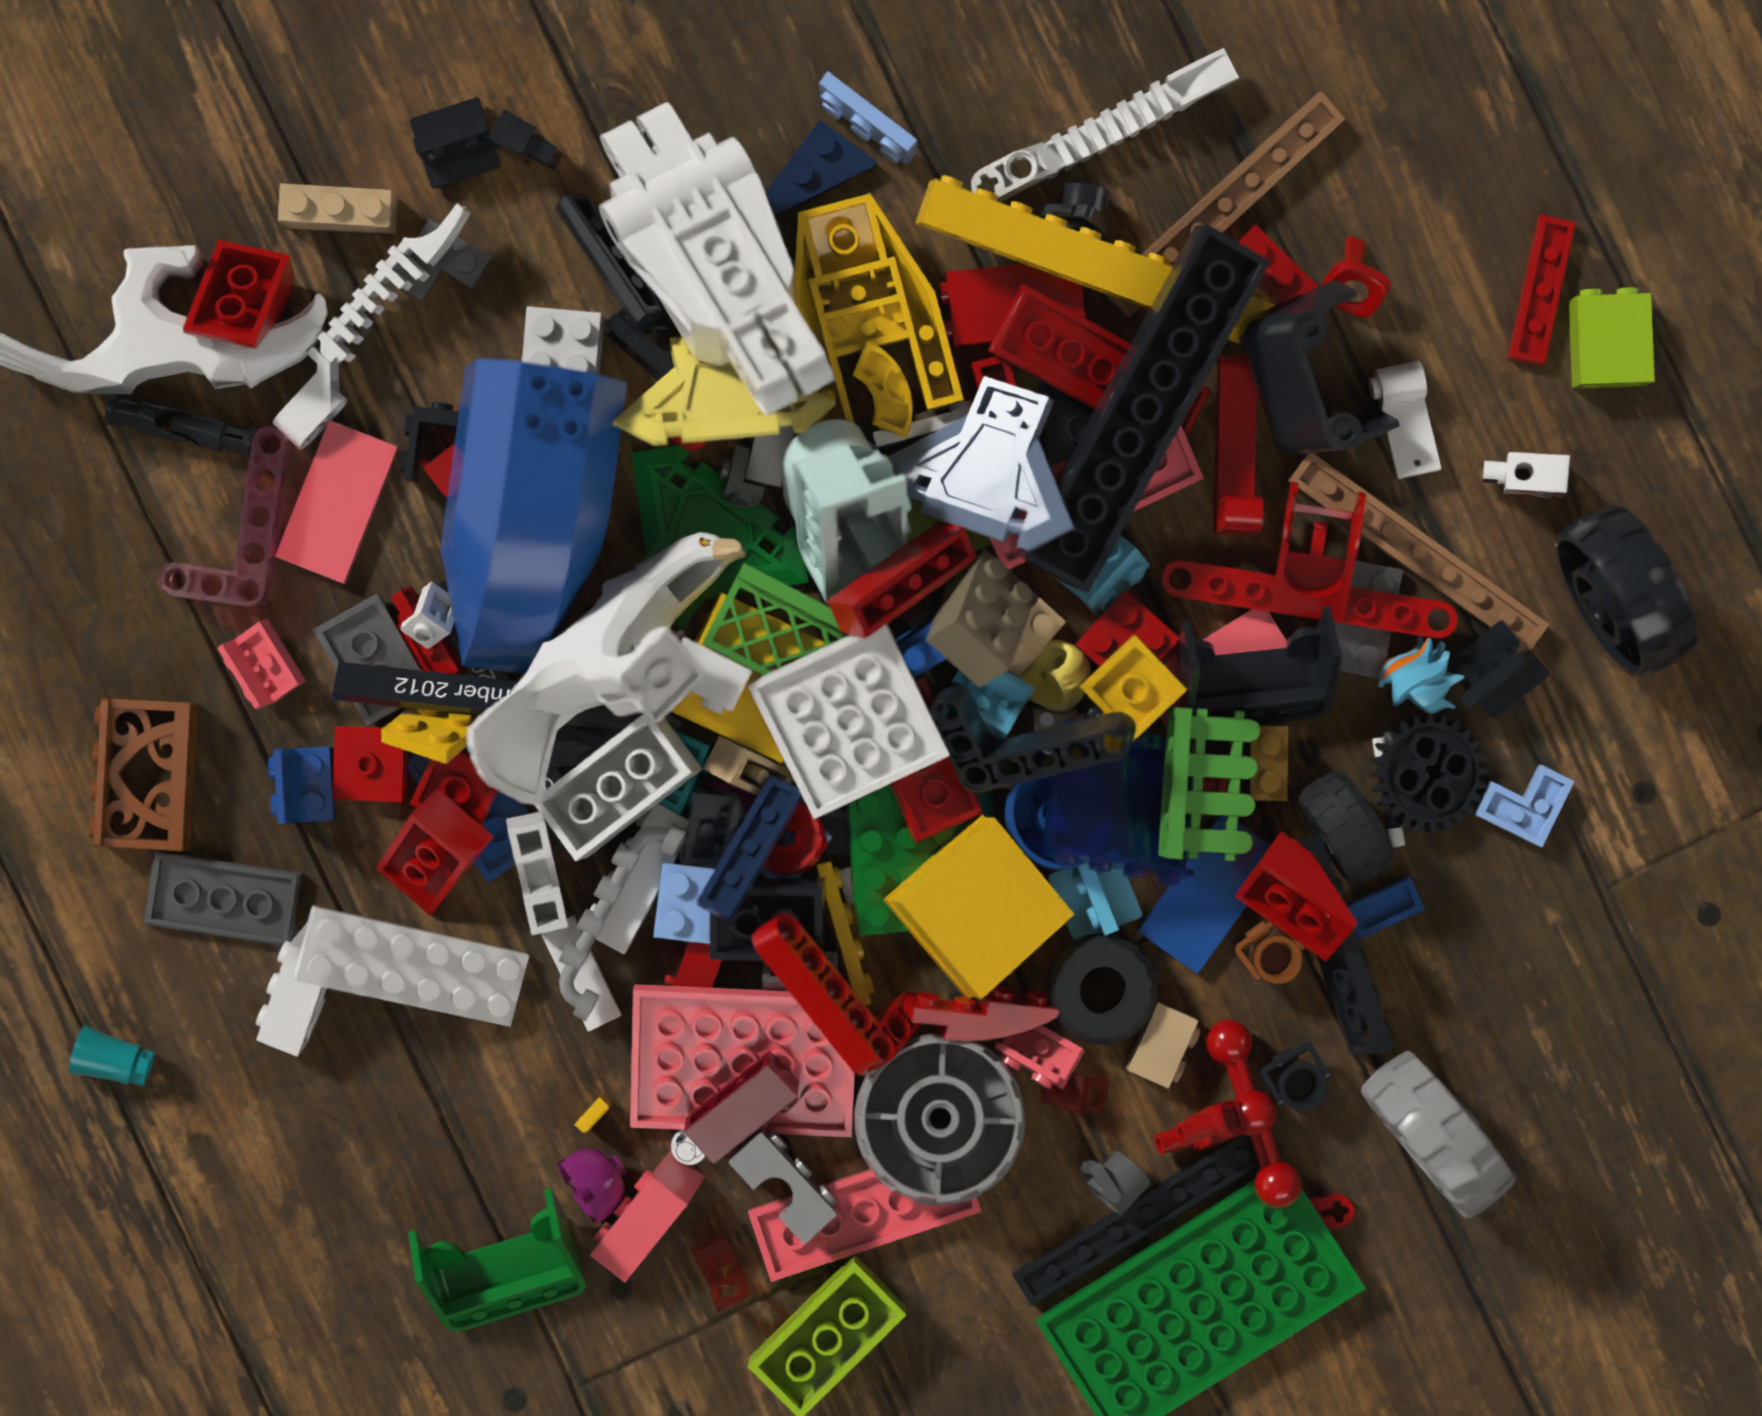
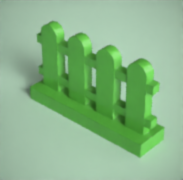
(1179, 800)

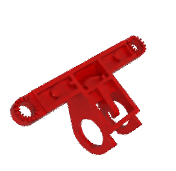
(1312, 581)

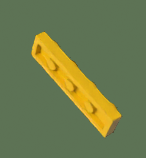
(839, 917)

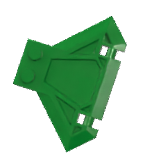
(675, 513)

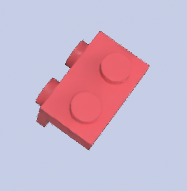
(261, 665)
(1043, 1053)

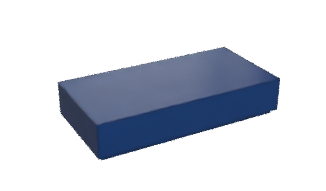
(1385, 906)

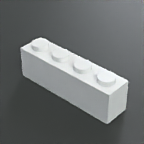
(641, 884)

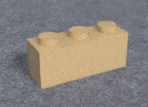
(338, 208)

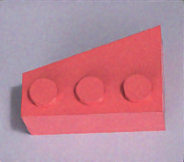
(646, 1216)

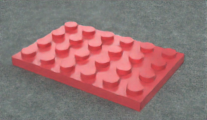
(703, 1038)

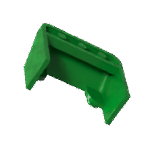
(500, 1277)

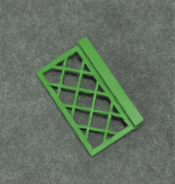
(781, 597)

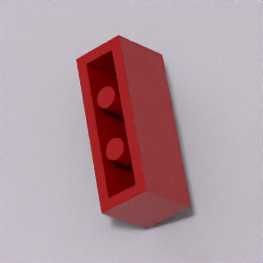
(1282, 277)

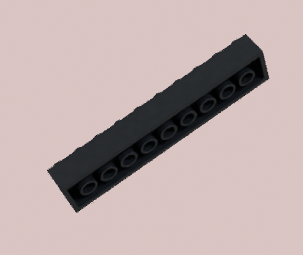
(1148, 401)

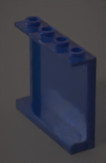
(1113, 814)

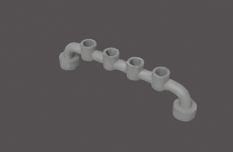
(593, 921)

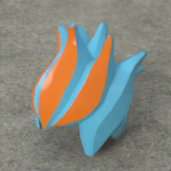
(1420, 676)

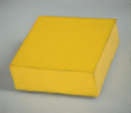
(593, 1113)

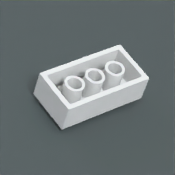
(563, 338)
(617, 785)

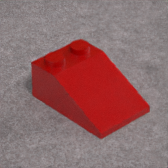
(240, 294)
(434, 851)
(1298, 897)

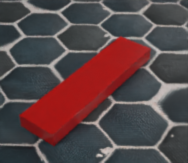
(1541, 290)

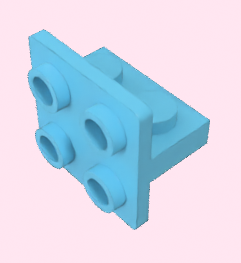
(998, 700)
(1096, 898)

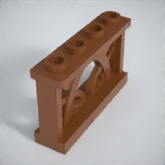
(178, 814)

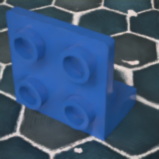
(302, 785)

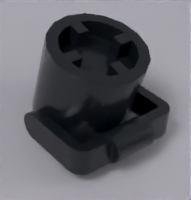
(1081, 207)
(1297, 1080)

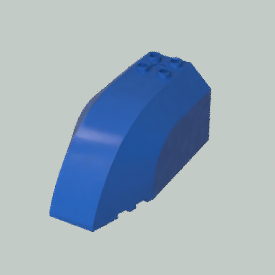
(526, 504)

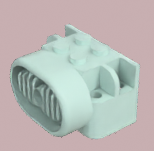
(843, 503)

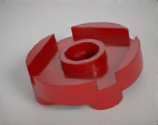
(807, 845)

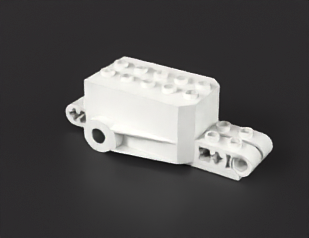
(712, 253)

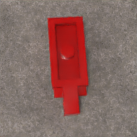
(438, 658)

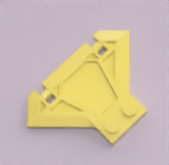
(710, 404)

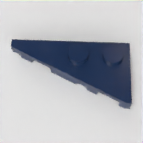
(818, 165)

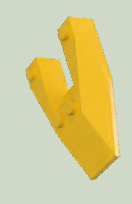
(862, 286)

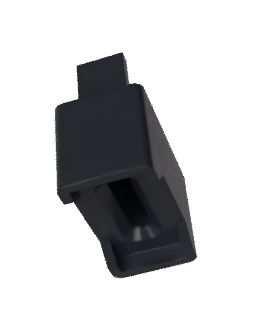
(523, 141)

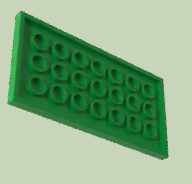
(1199, 1304)

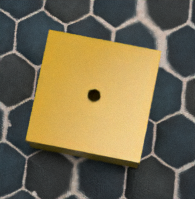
(745, 722)
(978, 907)

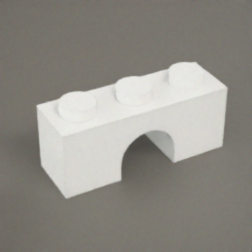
(537, 873)

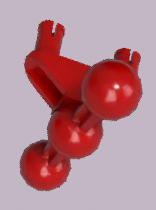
(1248, 1114)

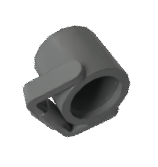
(1115, 1182)

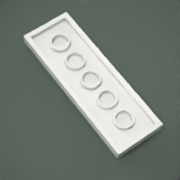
(410, 966)

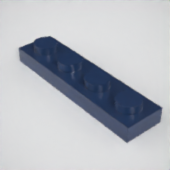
(750, 848)

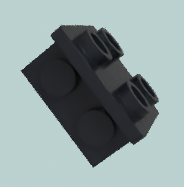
(455, 143)
(1497, 670)

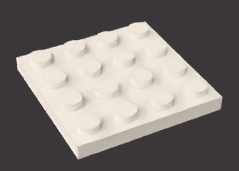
(848, 720)

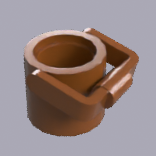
(1271, 954)

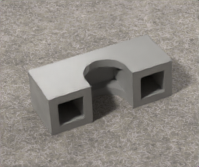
(765, 1158)

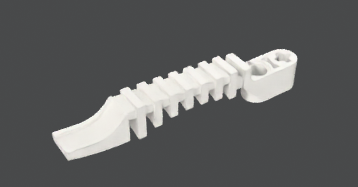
(1113, 126)
(320, 397)

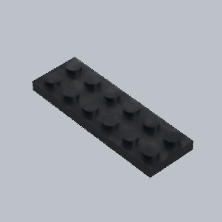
(1348, 981)

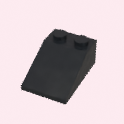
(765, 901)

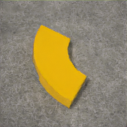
(888, 389)

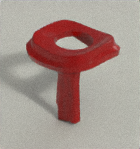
(1353, 269)

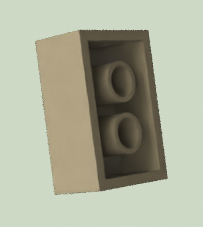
(982, 618)

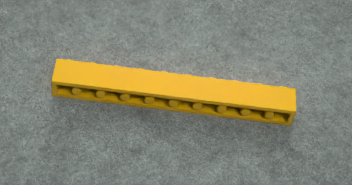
(1052, 246)

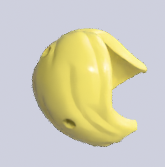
(1058, 676)

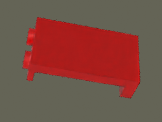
(983, 296)

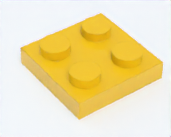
(1134, 684)
(429, 733)

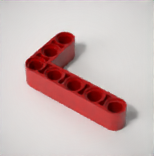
(1234, 505)
(828, 1000)

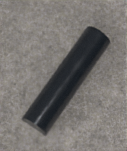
(624, 283)

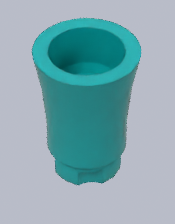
(109, 1058)

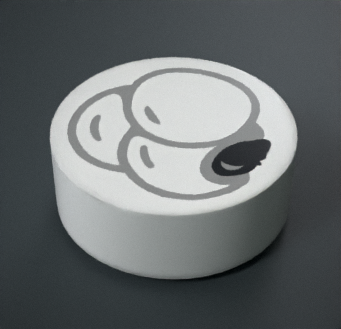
(685, 1150)

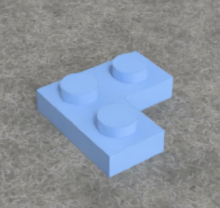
(1530, 815)

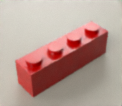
(902, 579)

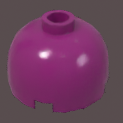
(594, 1181)

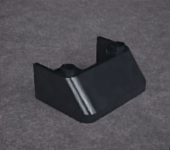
(1277, 360)
(1264, 684)

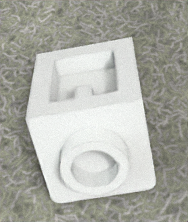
(431, 618)

